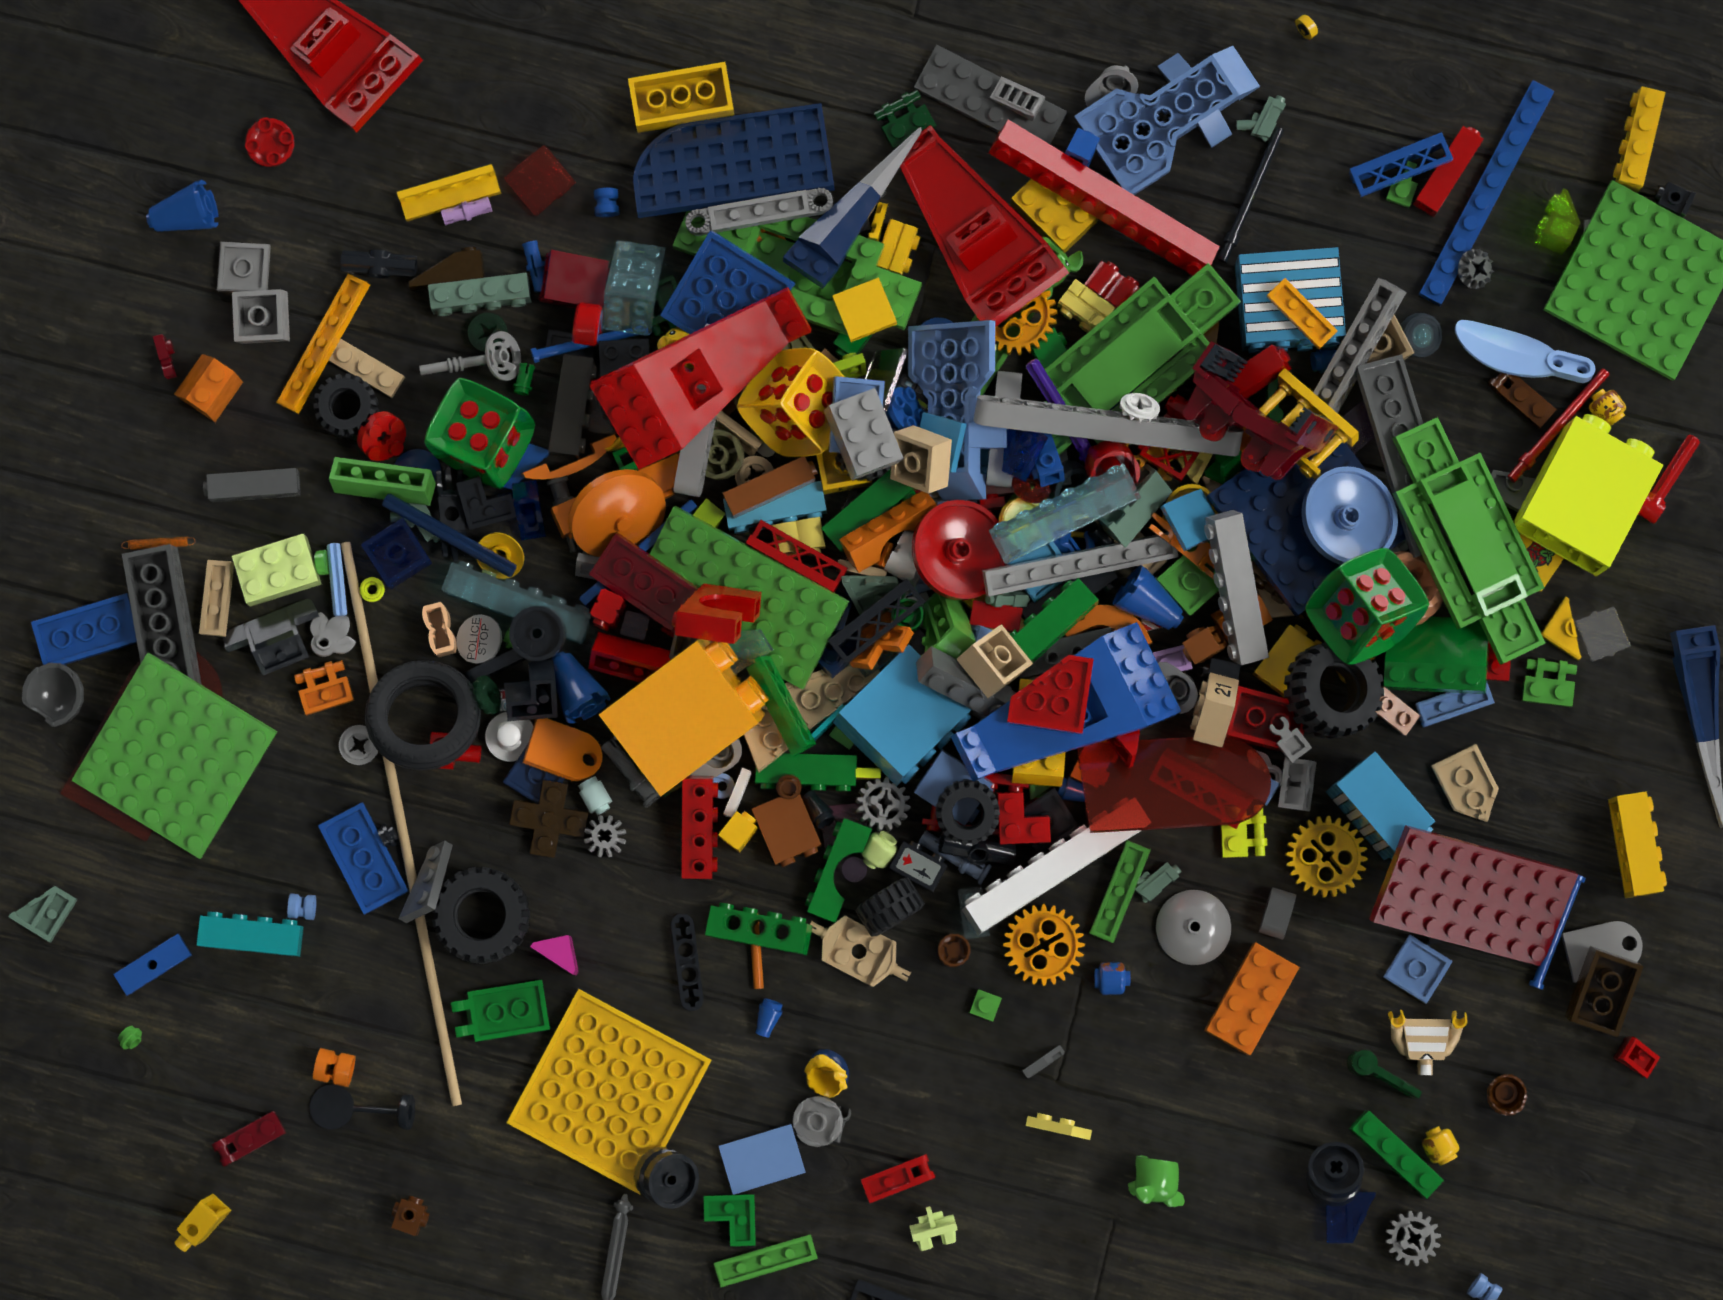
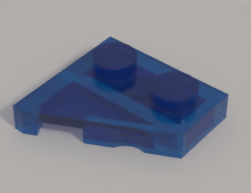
(1022, 452)
(1345, 1220)

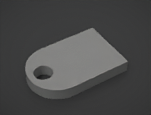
(1602, 936)

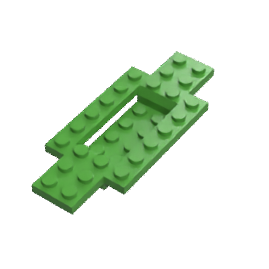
(814, 301)
(1138, 342)
(1479, 534)

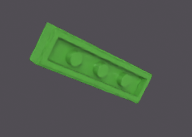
(1120, 891)
(765, 1260)

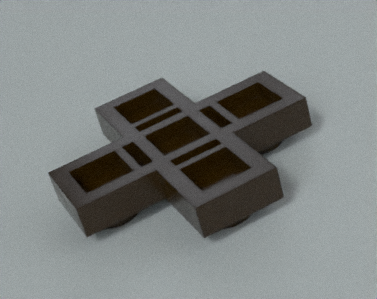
(548, 818)

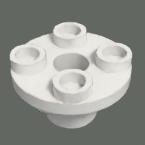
(509, 738)

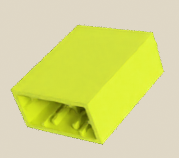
(1588, 494)

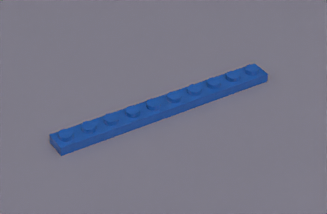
(1486, 192)

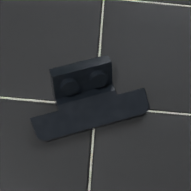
(274, 636)

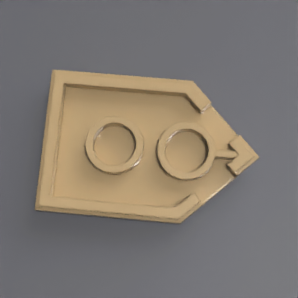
(1467, 783)

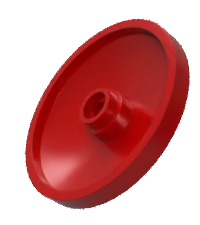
(954, 547)

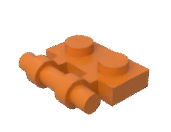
(325, 695)

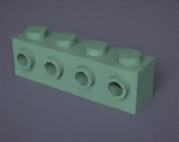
(479, 294)

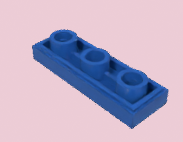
(139, 972)

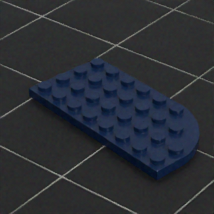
(733, 160)

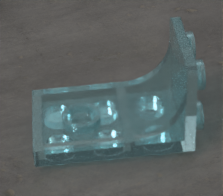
(632, 287)

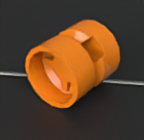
(342, 1071)

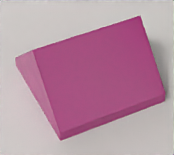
(560, 951)

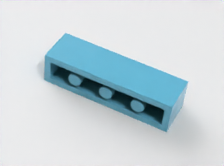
(801, 503)

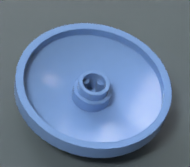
(1348, 514)

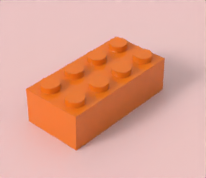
(1251, 999)

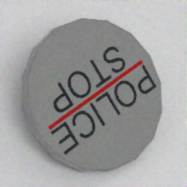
(479, 639)

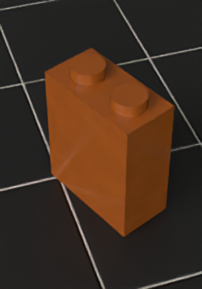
(787, 829)

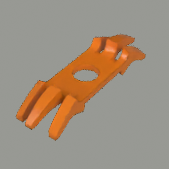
(1198, 557)

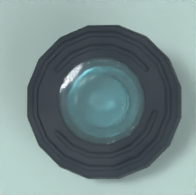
(1422, 333)

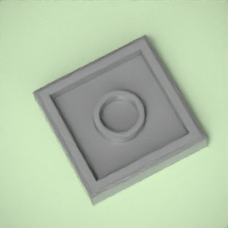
(243, 267)

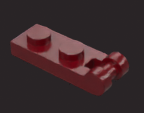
(250, 1138)

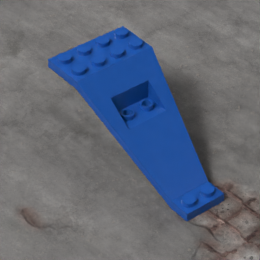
(1123, 697)

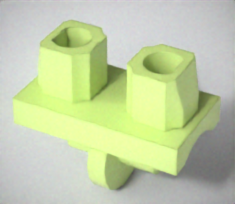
(933, 1225)

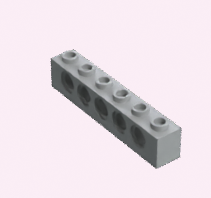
(1359, 343)

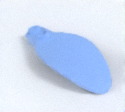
(1520, 354)

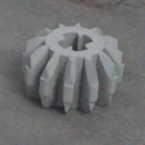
(604, 845)

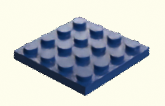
(719, 284)

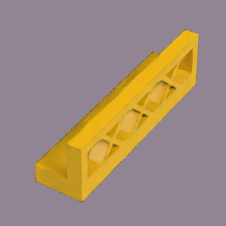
(448, 192)

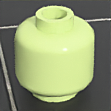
(879, 850)

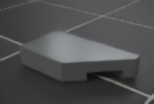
(1043, 1062)

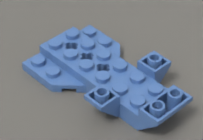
(1191, 100)
(969, 352)

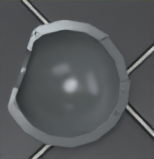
(54, 693)

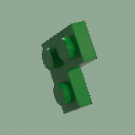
(737, 1210)

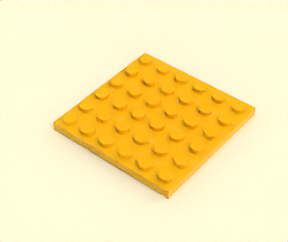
(608, 1089)

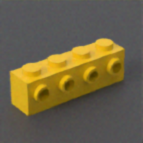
(1640, 136)

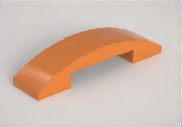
(597, 448)

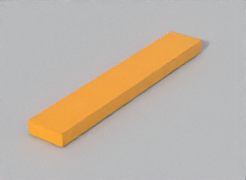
(323, 343)

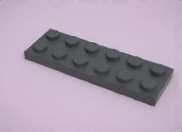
(968, 91)

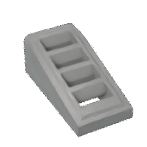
(1021, 90)

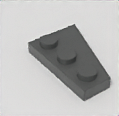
(1512, 493)
(428, 883)

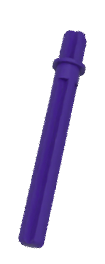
(1052, 396)

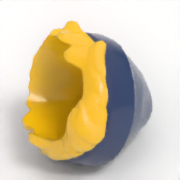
(827, 1073)

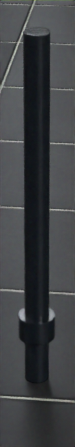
(1232, 238)

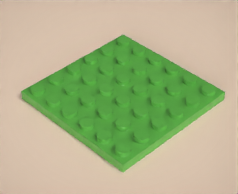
(1640, 280)
(174, 755)

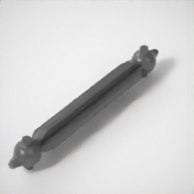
(616, 1248)

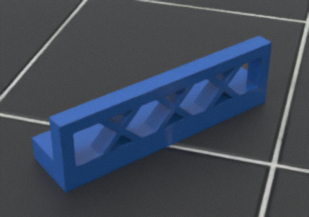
(1399, 159)

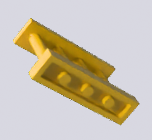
(1306, 398)

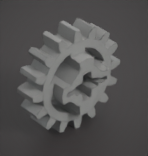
(894, 805)
(1423, 1232)

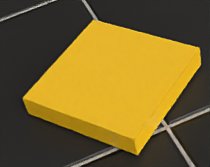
(864, 309)

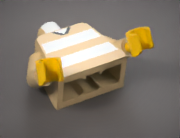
(1426, 1038)

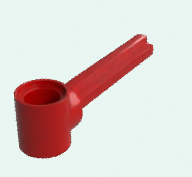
(1654, 503)

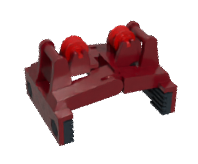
(1219, 405)

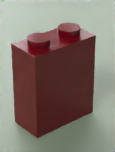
(573, 279)

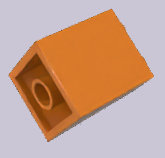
(209, 387)

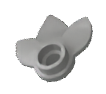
(332, 631)

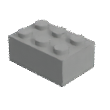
(863, 434)

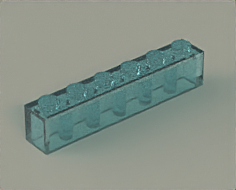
(1064, 513)
(510, 599)

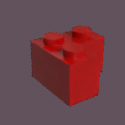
(1017, 828)

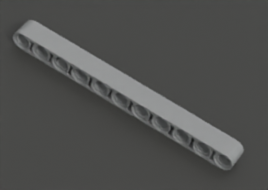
(1100, 425)

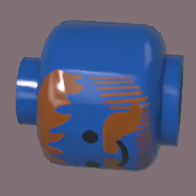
(1111, 978)

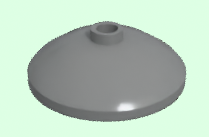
(1175, 932)

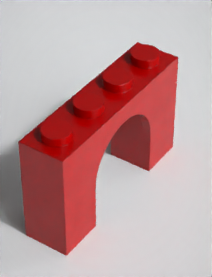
(716, 613)

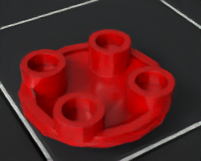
(269, 142)

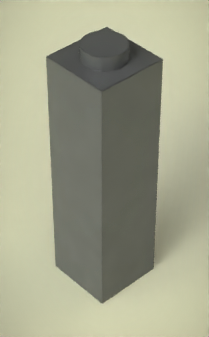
(252, 485)

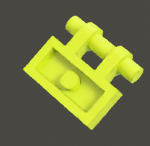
(1235, 841)

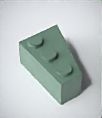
(1130, 519)

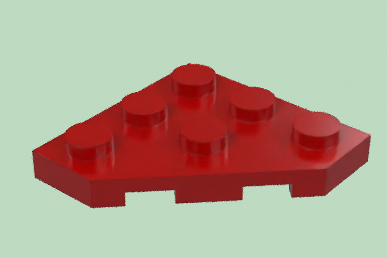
(1055, 698)

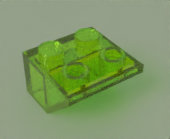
(1560, 224)

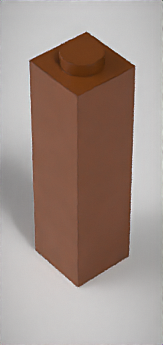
(770, 486)

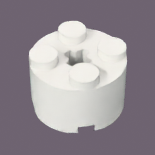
(901, 560)

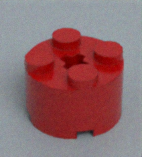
(1109, 454)

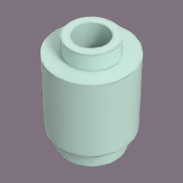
(595, 796)

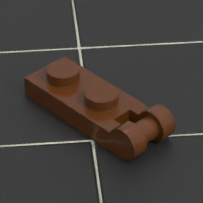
(1523, 398)

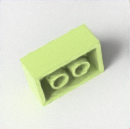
(276, 570)

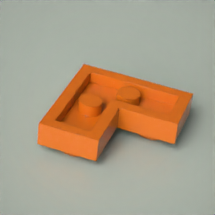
(894, 641)

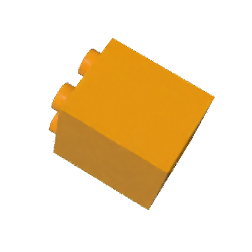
(685, 713)

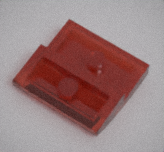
(540, 180)

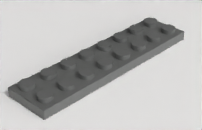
(1392, 412)

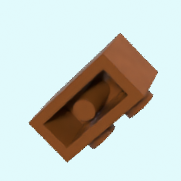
(1204, 644)

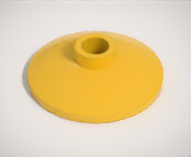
(509, 545)

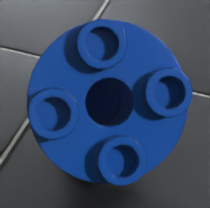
(904, 409)

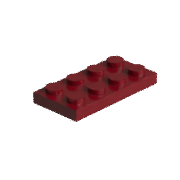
(642, 580)

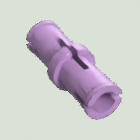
(466, 210)

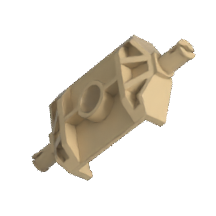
(838, 946)

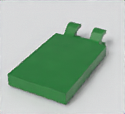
(504, 1011)

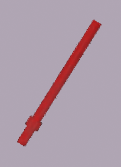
(1527, 460)

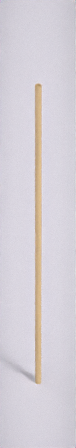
(403, 835)

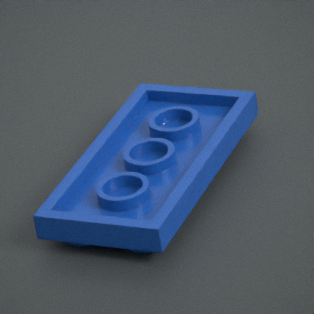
(85, 631)
(363, 858)

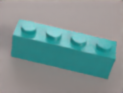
(250, 936)

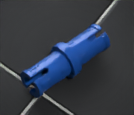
(535, 264)

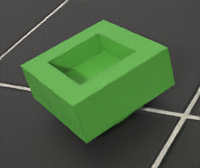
(985, 1005)

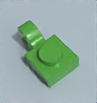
(1403, 192)

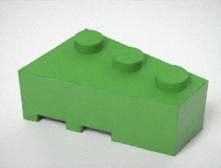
(946, 626)

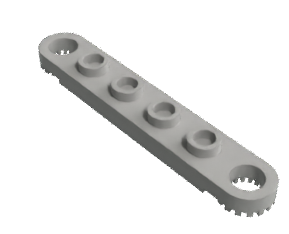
(759, 211)

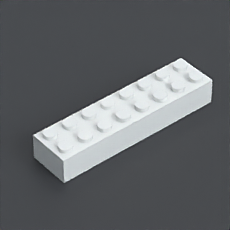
(1040, 876)

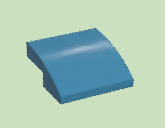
(1187, 518)

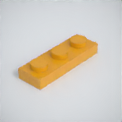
(1302, 313)

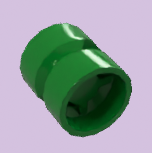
(912, 621)

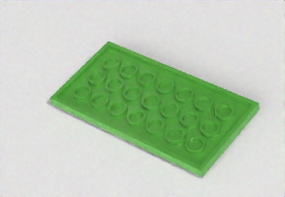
(794, 610)

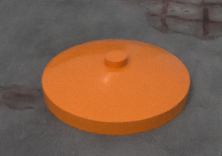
(615, 503)

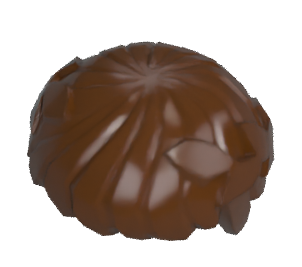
(1507, 1094)

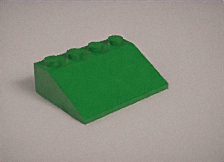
(1439, 658)

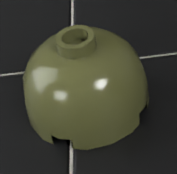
(725, 456)

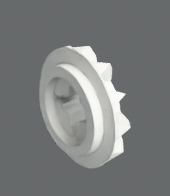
(1148, 407)

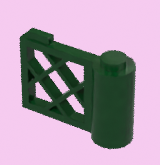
(1366, 1063)

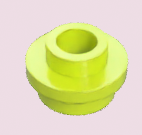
(372, 581)

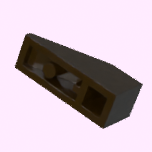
(457, 267)

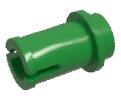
(523, 381)

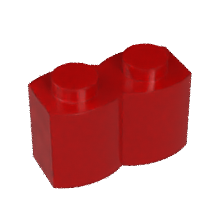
(1110, 284)

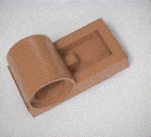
(1396, 713)

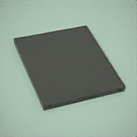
(887, 367)

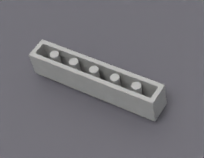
(1236, 587)

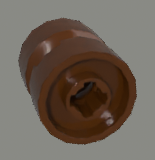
(953, 950)

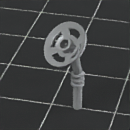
(490, 358)

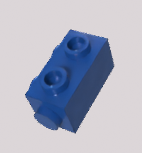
(1048, 466)

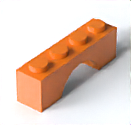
(866, 543)

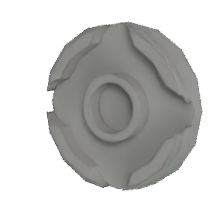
(817, 1121)

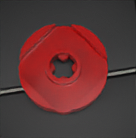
(390, 445)

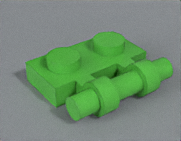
(1545, 690)

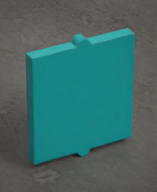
(827, 723)

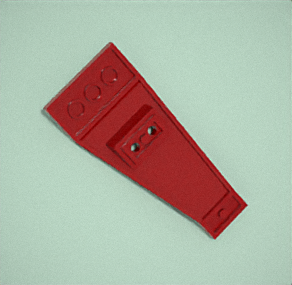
(337, 54)
(983, 239)
(657, 397)

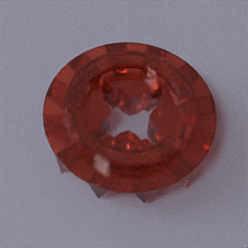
(1023, 491)

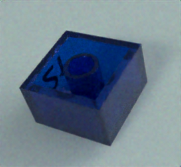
(396, 553)

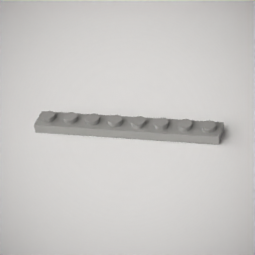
(1076, 564)

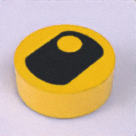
(1306, 27)

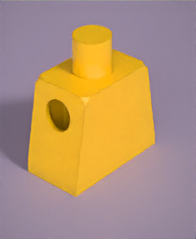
(201, 1222)

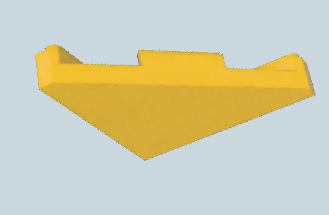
(878, 221)
(1561, 630)

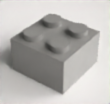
(260, 316)

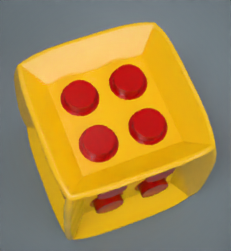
(789, 402)

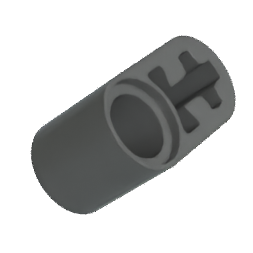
(1277, 913)

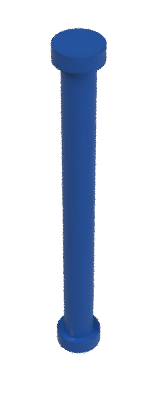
(570, 346)
(1543, 968)

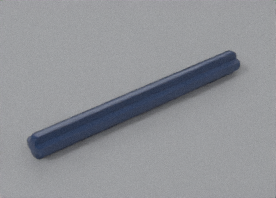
(449, 535)

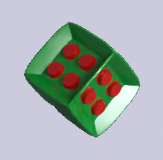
(479, 432)
(1366, 606)

